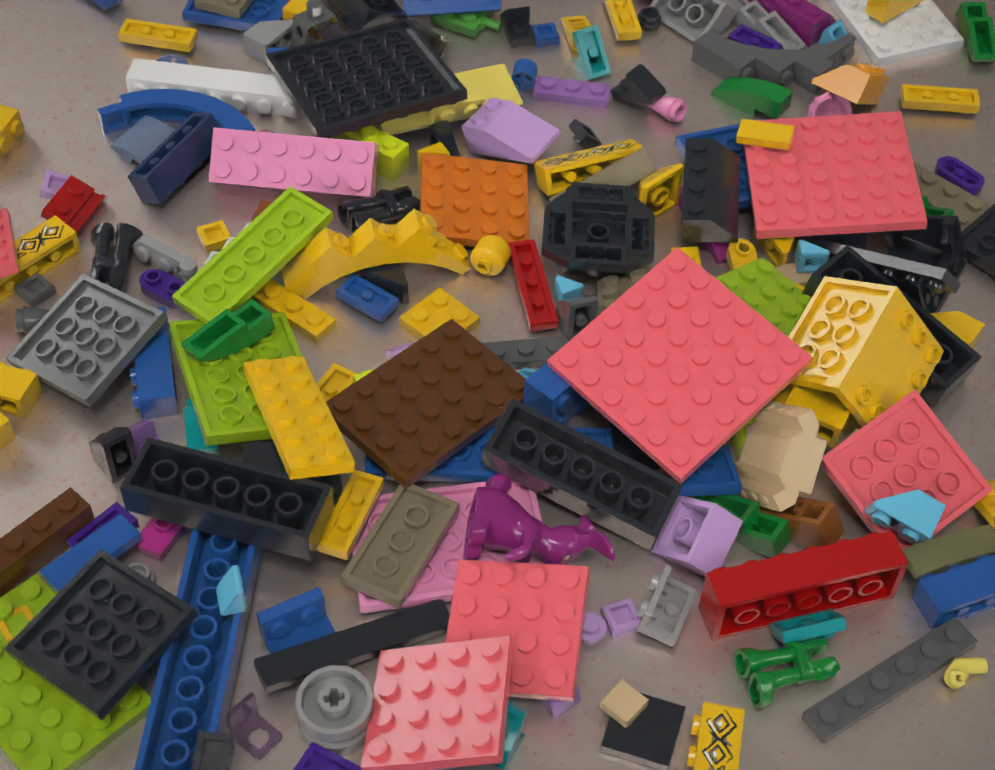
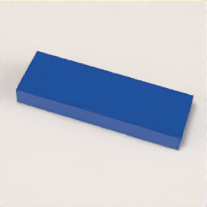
(112, 538)

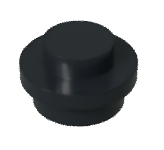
(649, 17)

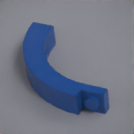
(168, 107)

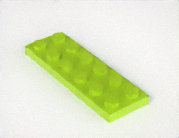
(253, 256)

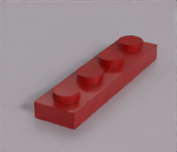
(532, 286)

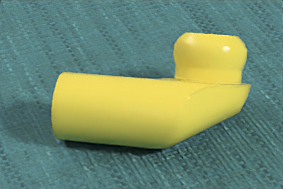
(961, 668)

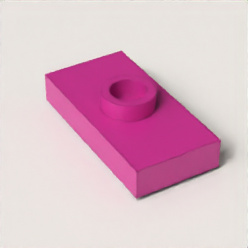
(158, 538)

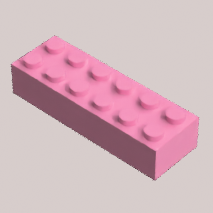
(296, 161)

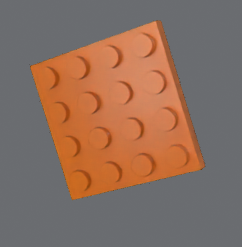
(475, 198)

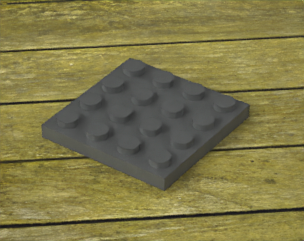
(87, 339)

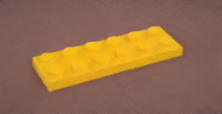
(298, 418)

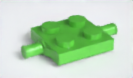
(467, 24)

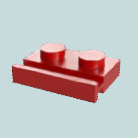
(73, 204)

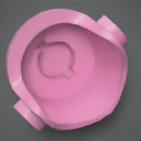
(829, 105)

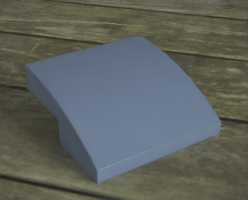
(142, 139)

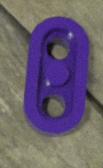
(959, 174)
(160, 286)

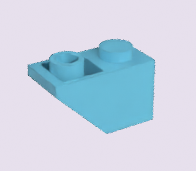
(909, 513)

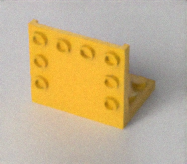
(864, 346)

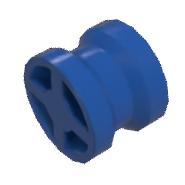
(524, 74)

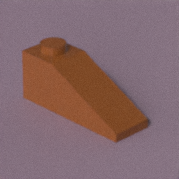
(811, 522)

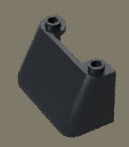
(937, 246)

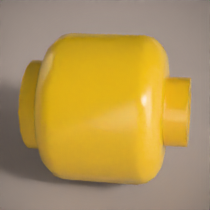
(492, 254)

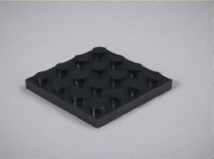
(101, 633)

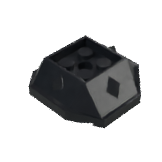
(598, 230)

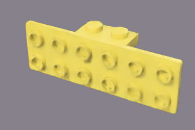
(480, 85)

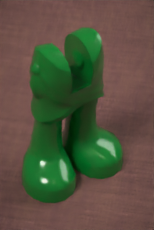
(763, 684)

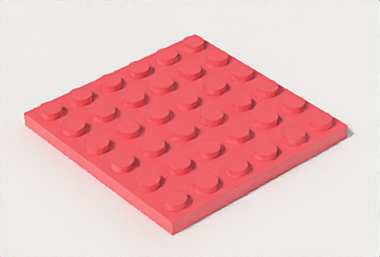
(836, 178)
(679, 364)

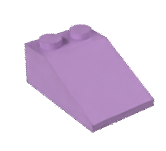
(508, 132)

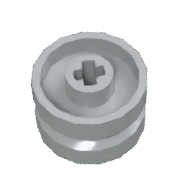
(334, 709)

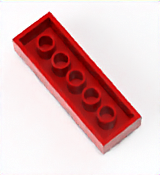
(801, 583)

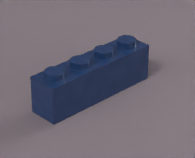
(174, 159)

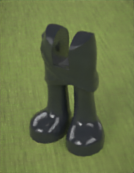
(392, 205)
(103, 238)

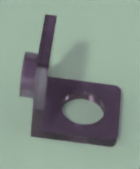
(244, 720)

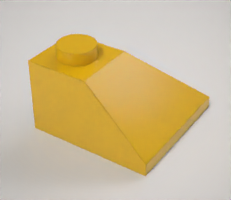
(661, 189)

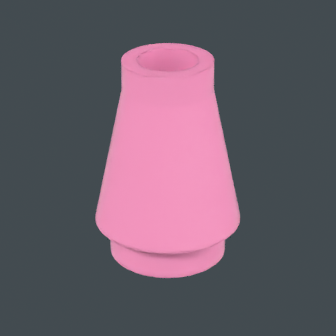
(670, 108)

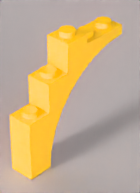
(371, 245)

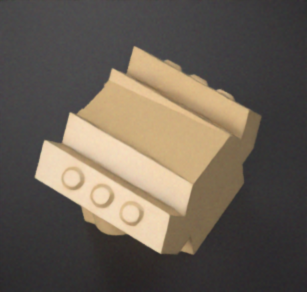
(780, 456)

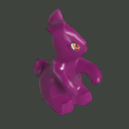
(503, 524)

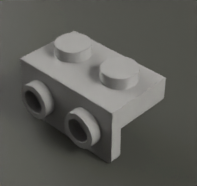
(666, 609)

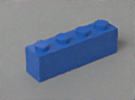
(155, 376)
(957, 592)

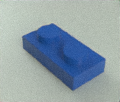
(367, 298)

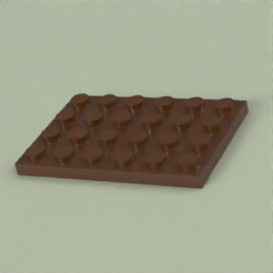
(426, 402)

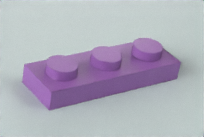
(572, 92)

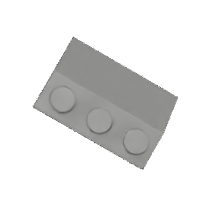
(695, 17)

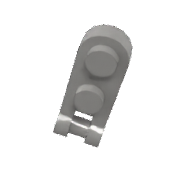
(165, 258)

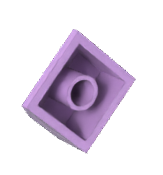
(697, 535)

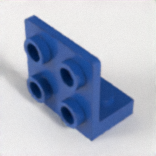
(294, 621)

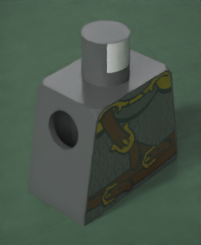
(314, 24)

